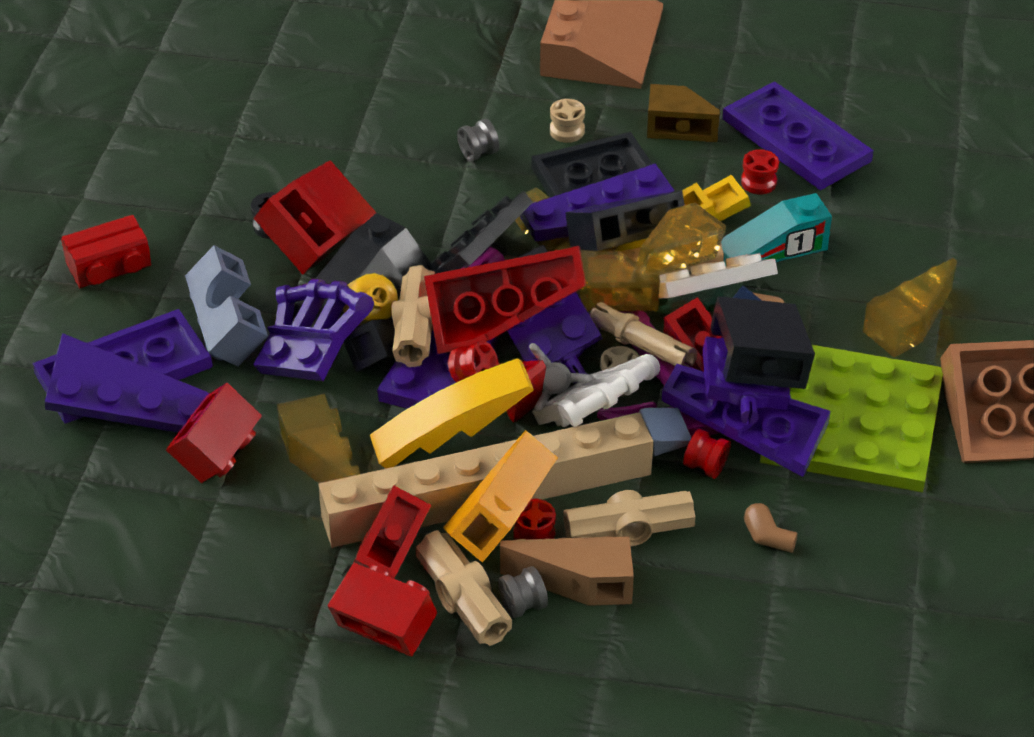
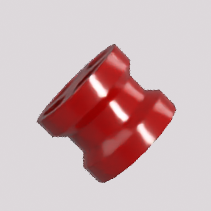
(759, 171)
(467, 361)
(707, 453)
(536, 521)

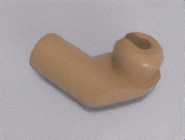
(764, 530)

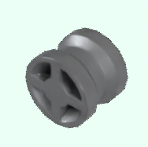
(478, 140)
(523, 592)

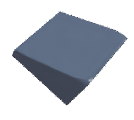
(666, 429)

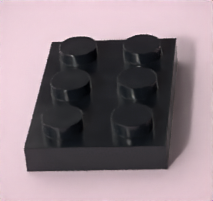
(588, 163)
(482, 234)

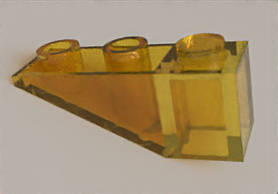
(907, 312)
(313, 439)

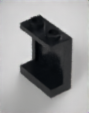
(763, 342)

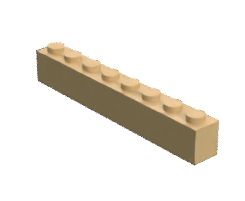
(586, 459)

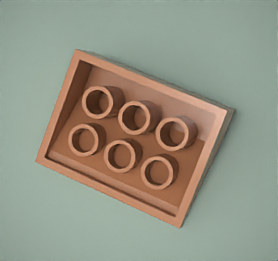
(600, 40)
(991, 399)

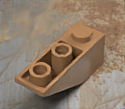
(577, 568)

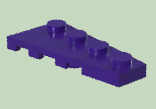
(779, 435)

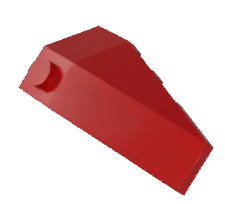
(495, 296)

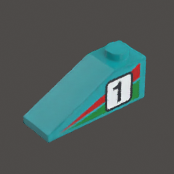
(784, 231)

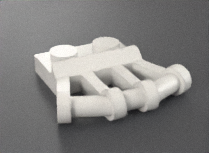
(602, 392)

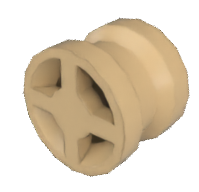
(567, 120)

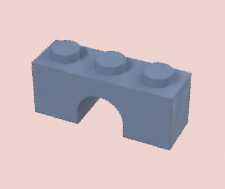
(227, 324)

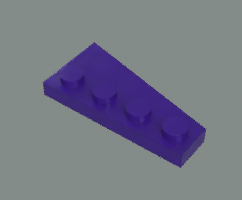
(547, 217)
(115, 389)

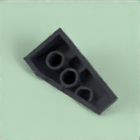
(376, 248)

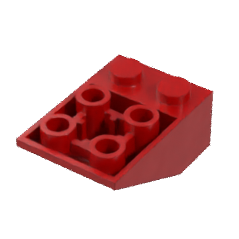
(314, 215)

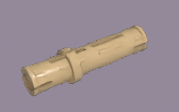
(630, 330)

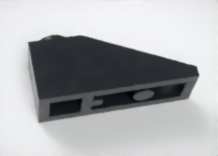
(619, 221)

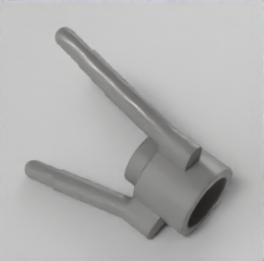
(556, 378)

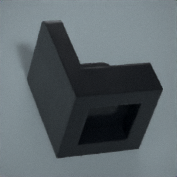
(371, 344)

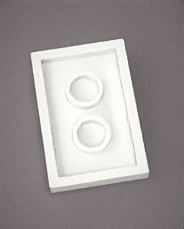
(715, 275)

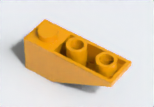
(501, 497)

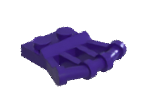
(304, 350)

